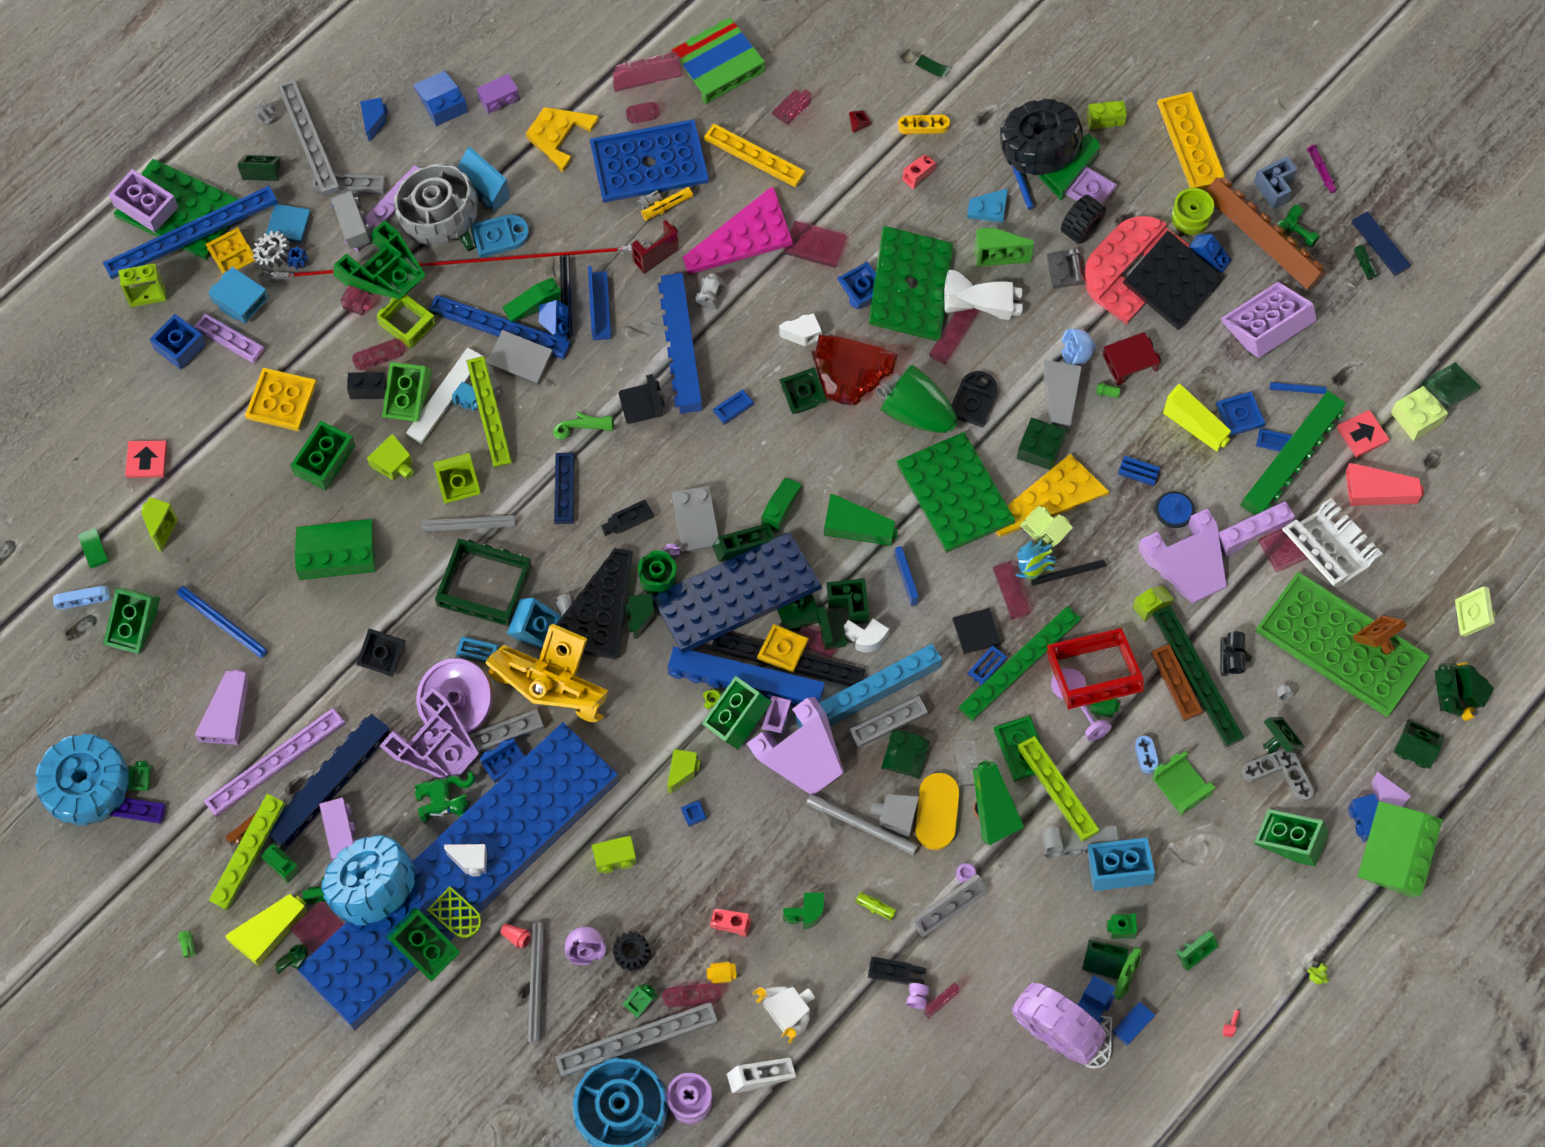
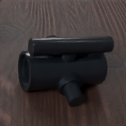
(1233, 653)

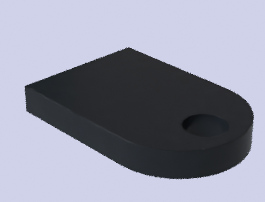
(974, 400)

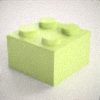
(1419, 413)

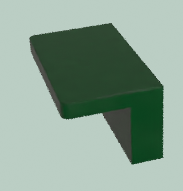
(831, 628)
(1104, 959)

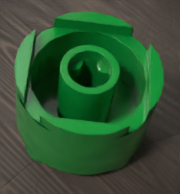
(651, 564)

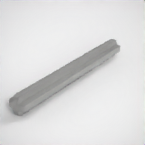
(468, 523)

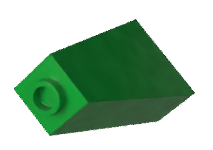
(1062, 180)
(857, 523)
(995, 806)

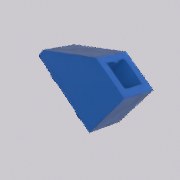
(1210, 251)
(554, 318)
(1363, 812)

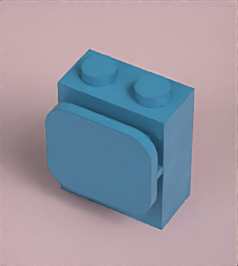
(238, 295)

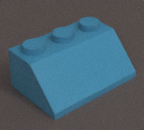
(487, 181)
(1120, 864)

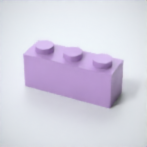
(337, 825)

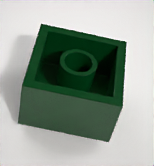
(1041, 443)

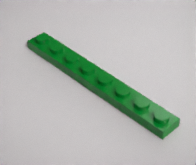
(1019, 664)

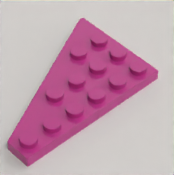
(749, 233)

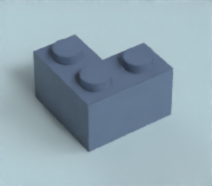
(1273, 181)

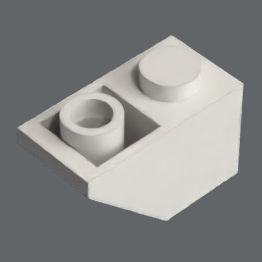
(802, 330)

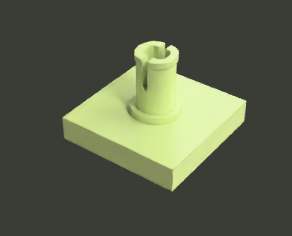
(1474, 611)

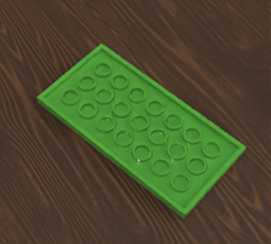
(1320, 633)

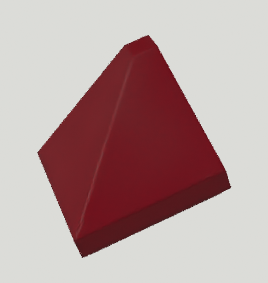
(859, 120)

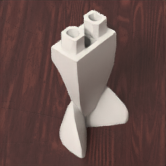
(988, 297)

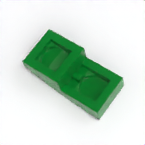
(93, 548)

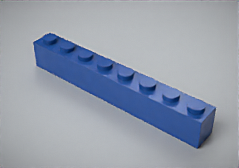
(681, 343)
(720, 672)

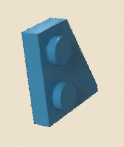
(988, 206)

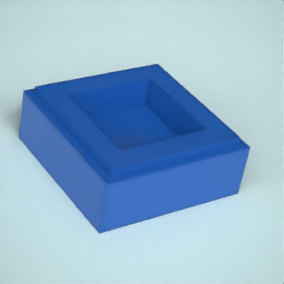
(693, 813)

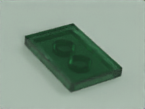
(1451, 385)

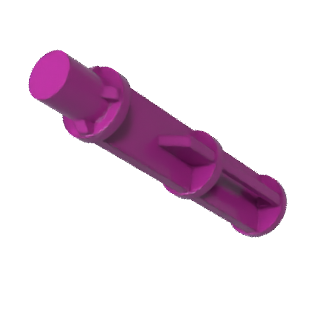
(1321, 167)

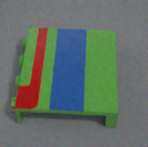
(719, 60)

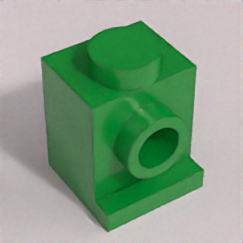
(1118, 932)

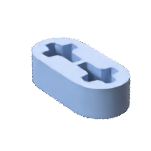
(1141, 754)

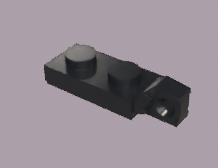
(627, 518)

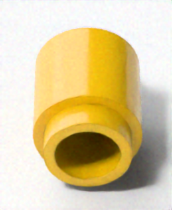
(721, 972)

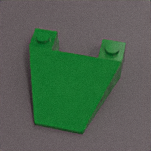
(389, 272)

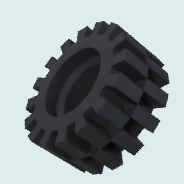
(640, 959)

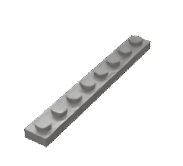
(308, 137)
(636, 1039)

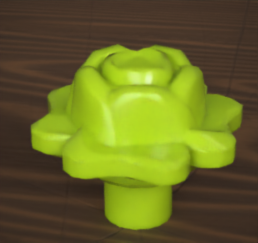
(1319, 975)

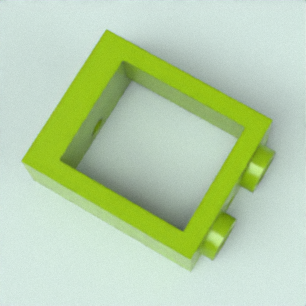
(136, 295)
(417, 332)

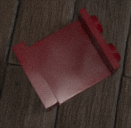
(649, 258)
(1130, 356)

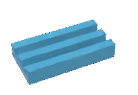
(459, 653)

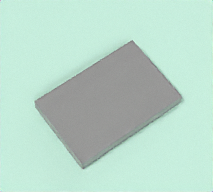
(520, 357)

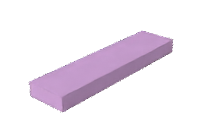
(229, 338)

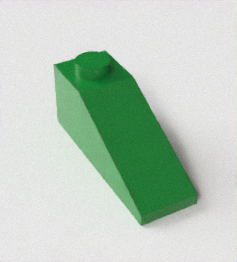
(529, 301)
(780, 504)

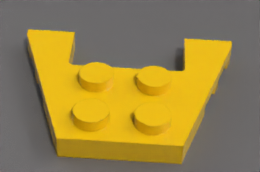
(552, 128)

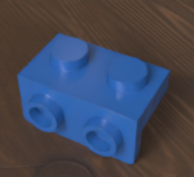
(501, 759)

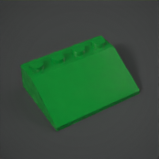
(334, 549)

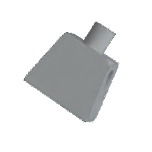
(896, 813)

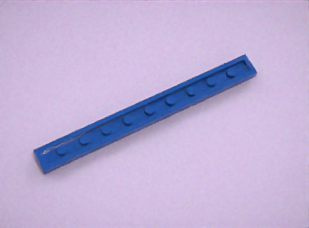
(191, 231)

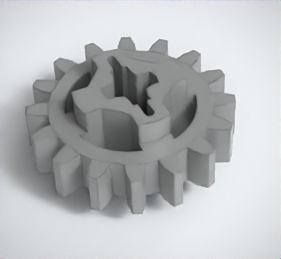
(271, 250)

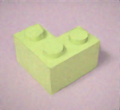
(1044, 527)

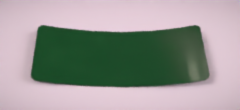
(932, 66)

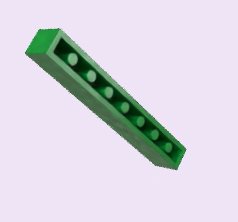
(1293, 453)

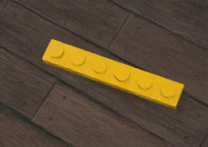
(754, 155)

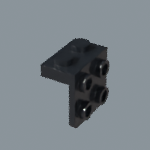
(642, 401)

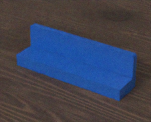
(599, 305)

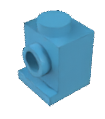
(465, 396)

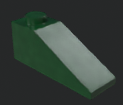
(738, 542)

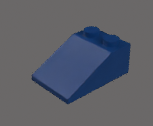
(441, 98)

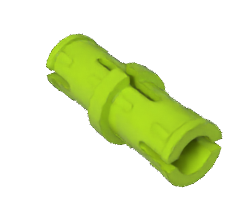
(876, 906)

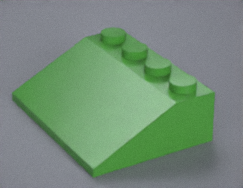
(1400, 849)

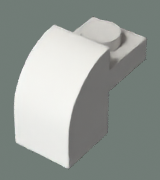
(868, 639)

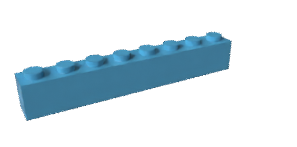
(880, 685)

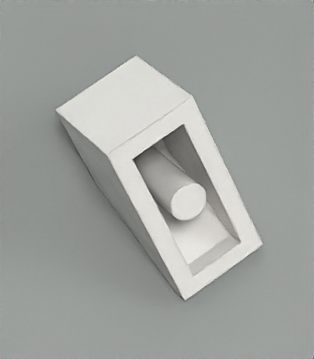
(469, 857)

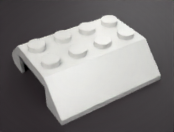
(1332, 547)

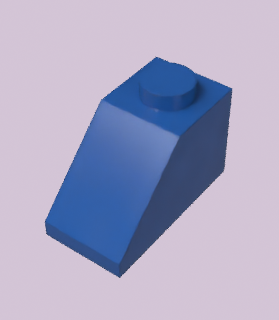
(373, 116)

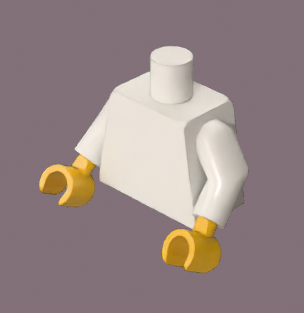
(787, 1008)

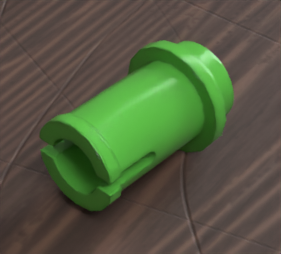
(1107, 390)
(186, 943)

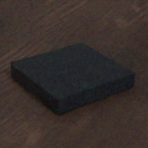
(976, 631)

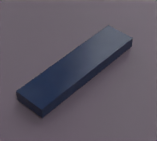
(1381, 243)
(564, 488)

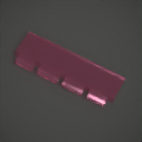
(643, 73)

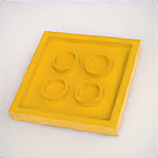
(280, 399)

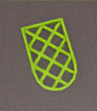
(450, 918)

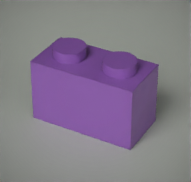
(498, 93)

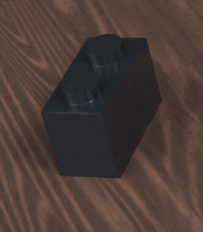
(366, 385)

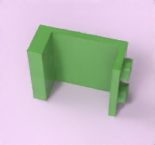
(1181, 783)

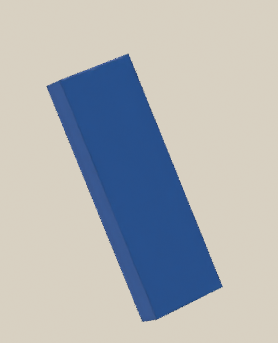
(906, 575)

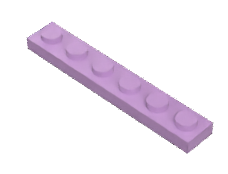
(384, 209)

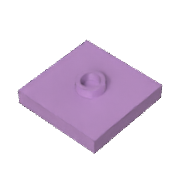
(1093, 184)

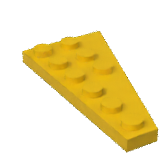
(1057, 491)

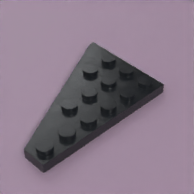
(601, 607)

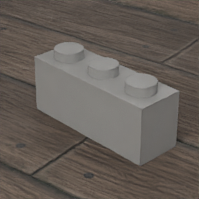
(351, 219)

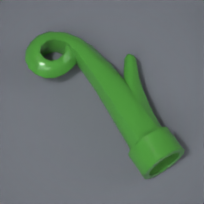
(586, 422)

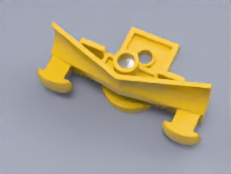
(553, 676)

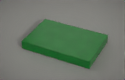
(1009, 737)

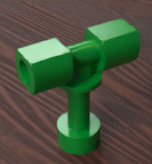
(1291, 224)

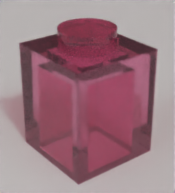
(355, 300)

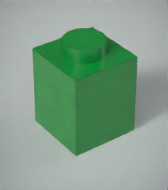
(1106, 708)

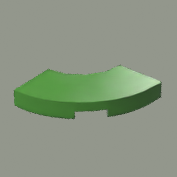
(1127, 973)

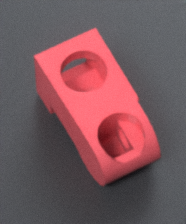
(918, 171)
(731, 922)

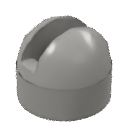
(1285, 692)

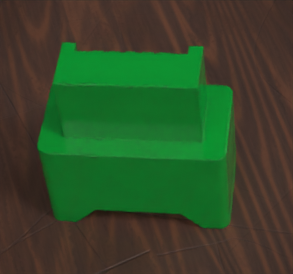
(280, 863)

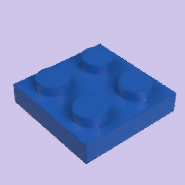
(1240, 413)

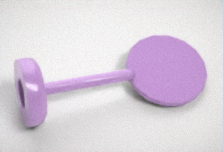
(1076, 680)

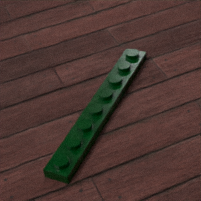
(1198, 676)

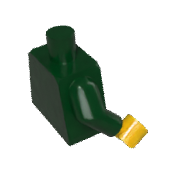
(1448, 691)

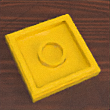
(783, 648)

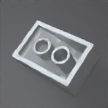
(695, 518)

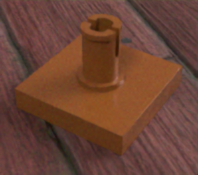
(1379, 633)

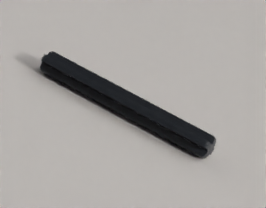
(566, 289)

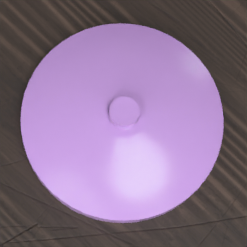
(465, 687)

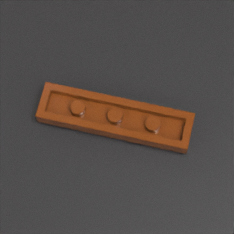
(1176, 682)

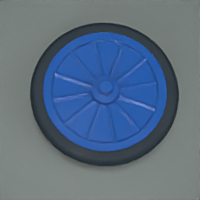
(1174, 509)

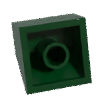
(1418, 744)

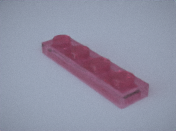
(952, 335)

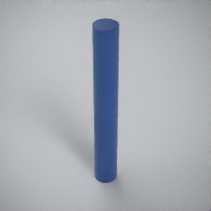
(1023, 187)
(1297, 388)

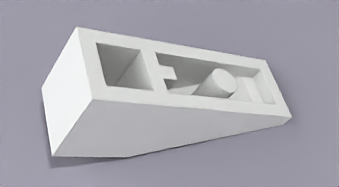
(760, 1074)

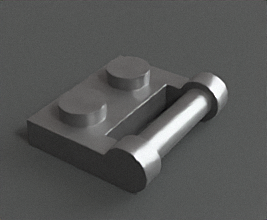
(1059, 269)

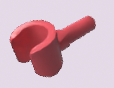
(1229, 1030)

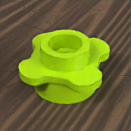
(708, 695)

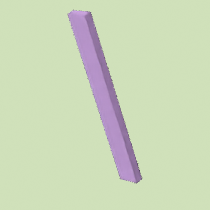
(274, 762)

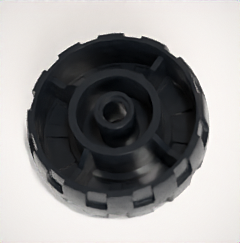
(1041, 137)

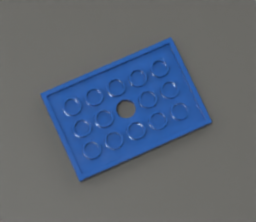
(621, 155)

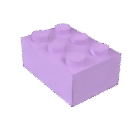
(143, 200)

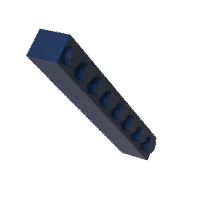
(328, 780)

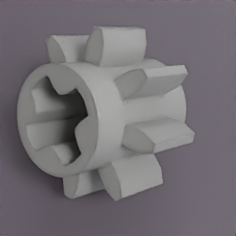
(264, 112)

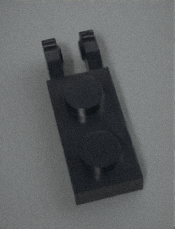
(894, 971)

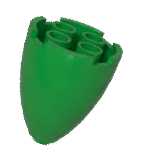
(920, 403)

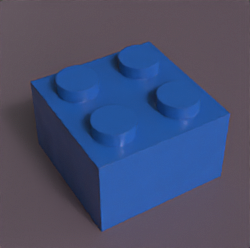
(177, 341)

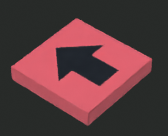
(1363, 433)
(146, 459)

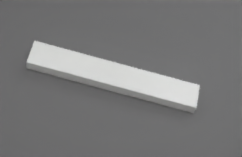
(441, 399)

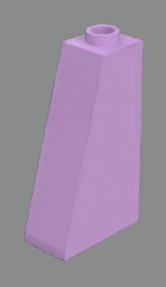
(225, 712)

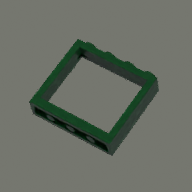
(477, 610)

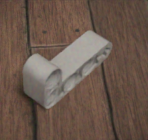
(1067, 843)

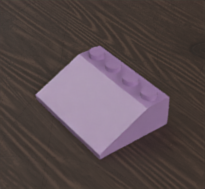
(1269, 319)

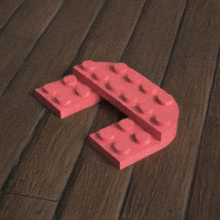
(1114, 257)

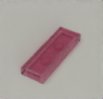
(1011, 590)

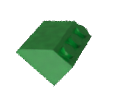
(736, 712)

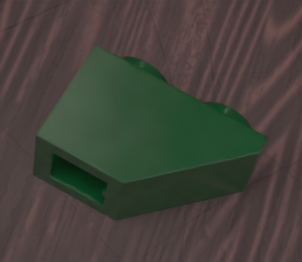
(641, 612)
(1472, 686)

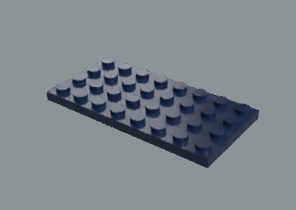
(736, 592)

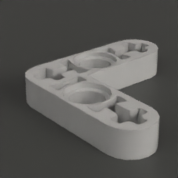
(1280, 765)

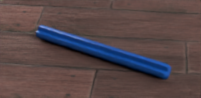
(222, 621)

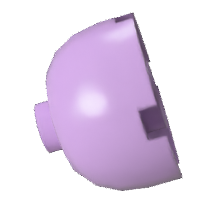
(584, 945)

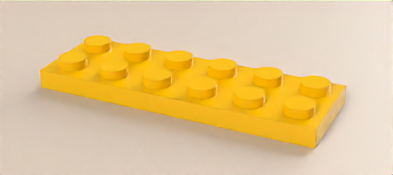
(1190, 140)

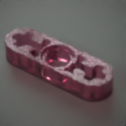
(376, 361)
(676, 992)

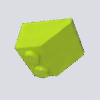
(456, 478)
(159, 520)

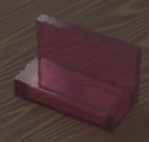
(792, 106)

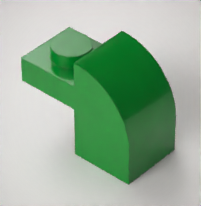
(810, 914)

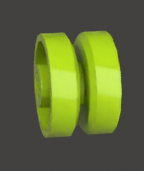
(1192, 211)

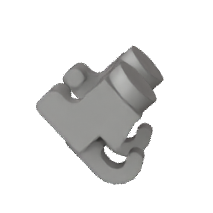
(710, 286)

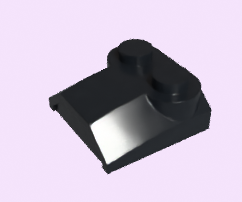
(381, 652)

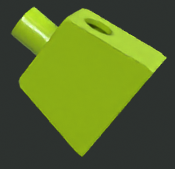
(391, 459)

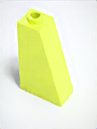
(1196, 418)
(267, 929)

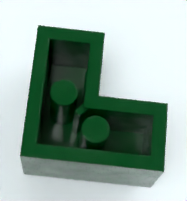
(851, 595)

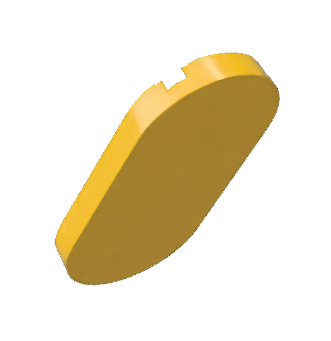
(937, 811)

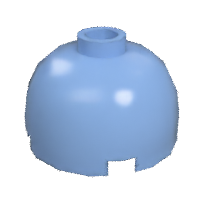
(1078, 347)

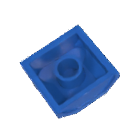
(859, 285)

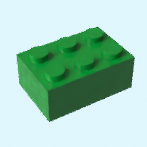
(323, 455)

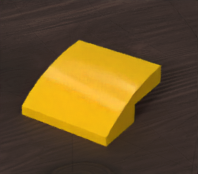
(230, 251)

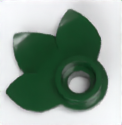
(295, 957)

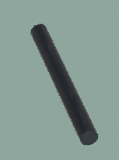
(1068, 572)

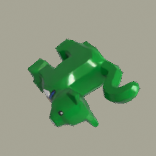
(440, 797)

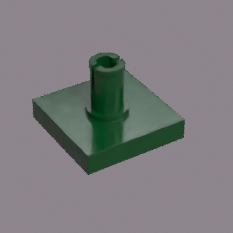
(799, 613)
(1283, 736)

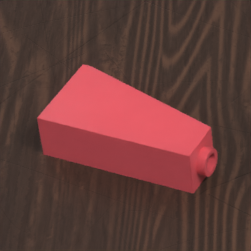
(1381, 487)

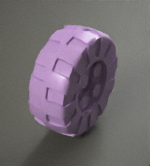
(1059, 1023)

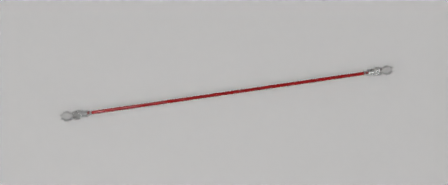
(278, 276)

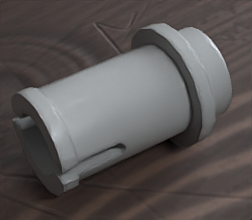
(645, 202)

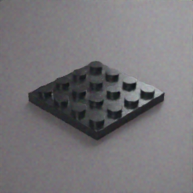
(1172, 280)

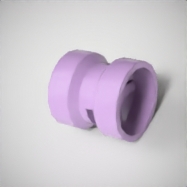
(917, 996)

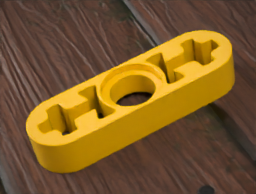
(920, 130)

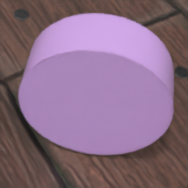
(965, 872)

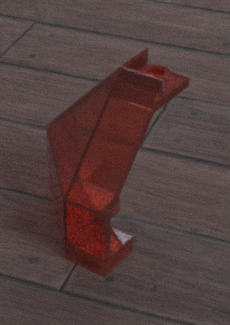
(850, 367)

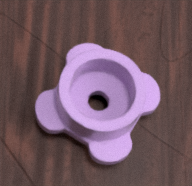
(672, 549)

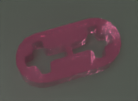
(642, 112)

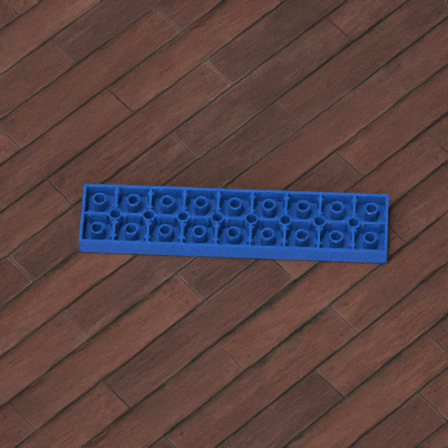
(515, 822)

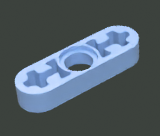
(81, 597)

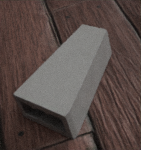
(1061, 389)

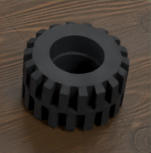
(1083, 219)

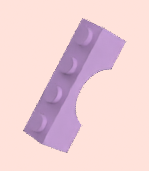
(1239, 535)

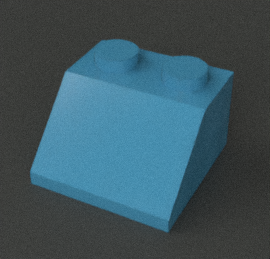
(532, 622)

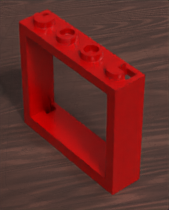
(1101, 691)

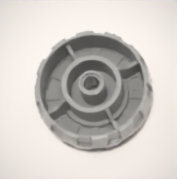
(436, 204)

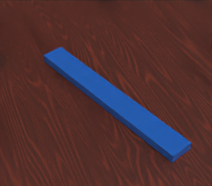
(494, 324)

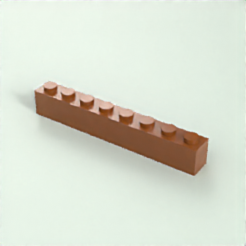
(1265, 233)

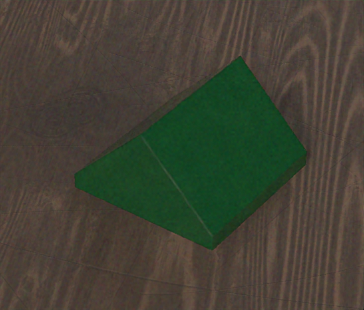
(259, 167)

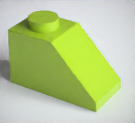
(1152, 601)
(682, 769)

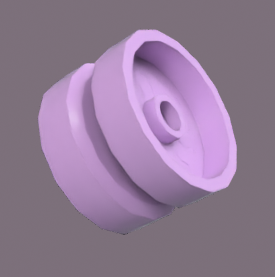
(687, 1086)

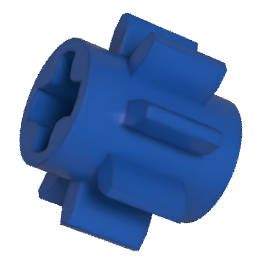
(297, 258)

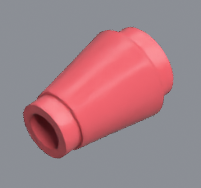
(516, 935)

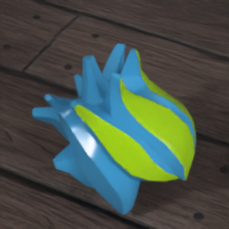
(1034, 560)

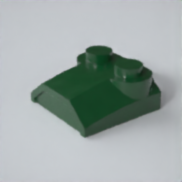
(803, 391)
(905, 753)

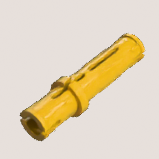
(649, 213)

